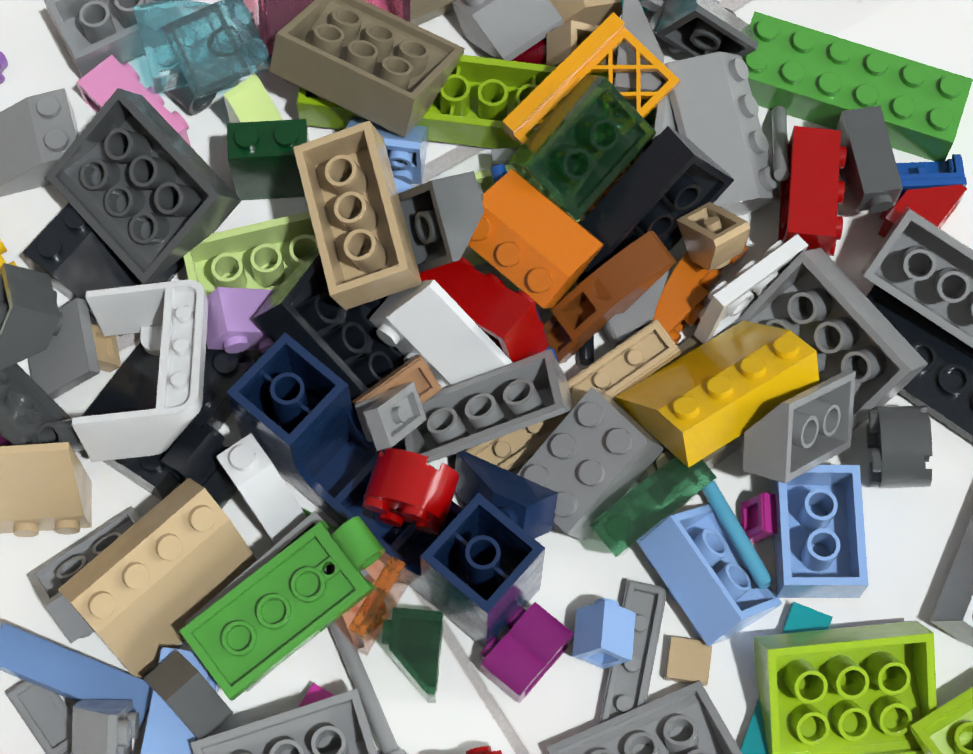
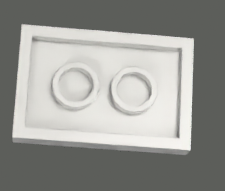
(733, 299)

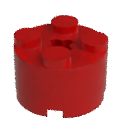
(410, 490)

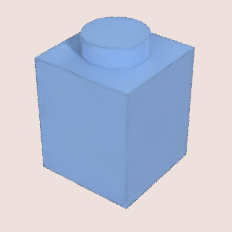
(604, 633)

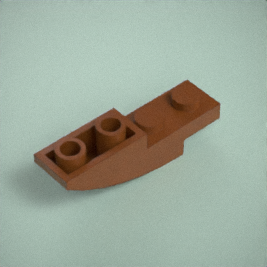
(606, 293)

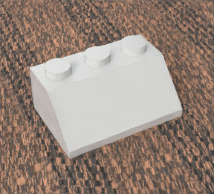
(438, 329)

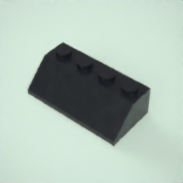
(653, 194)

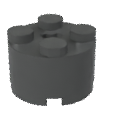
(899, 446)

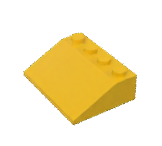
(721, 388)

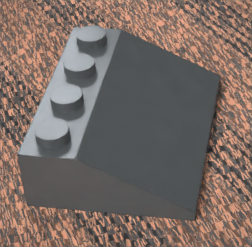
(141, 186)

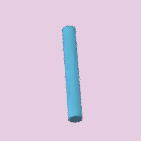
(738, 536)

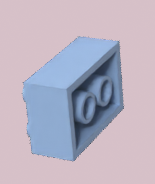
(820, 534)

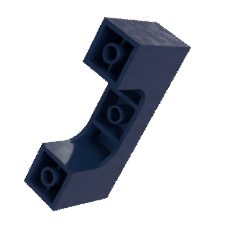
(306, 425)

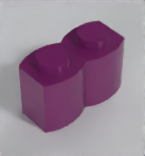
(525, 651)

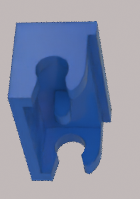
(931, 174)

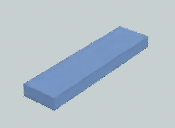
(68, 671)

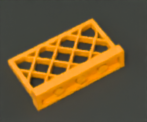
(583, 61)

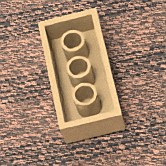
(357, 216)

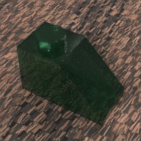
(416, 647)

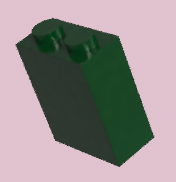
(264, 158)

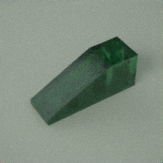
(650, 504)

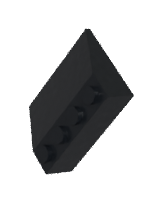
(81, 259)
(335, 336)
(136, 389)

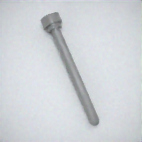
(366, 691)

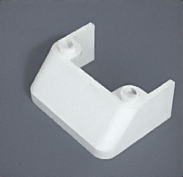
(172, 326)

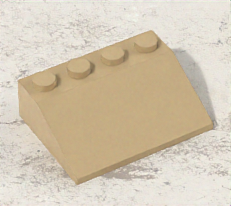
(43, 490)
(158, 576)

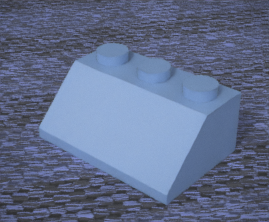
(706, 574)

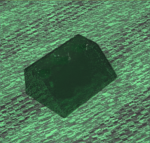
(582, 145)

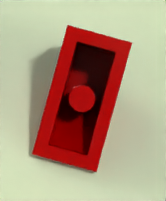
(931, 203)

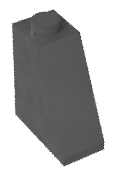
(870, 162)

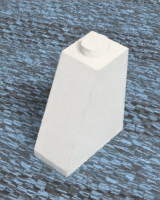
(262, 487)

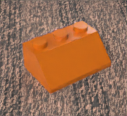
(532, 240)

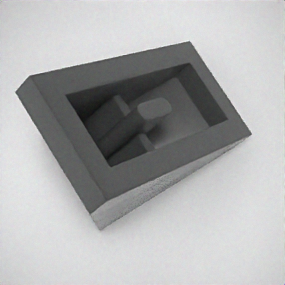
(188, 695)

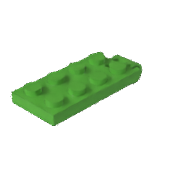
(283, 604)

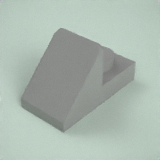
(391, 415)

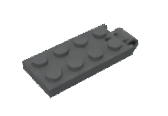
(31, 413)

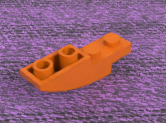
(687, 294)

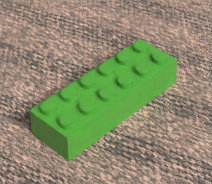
(824, 74)

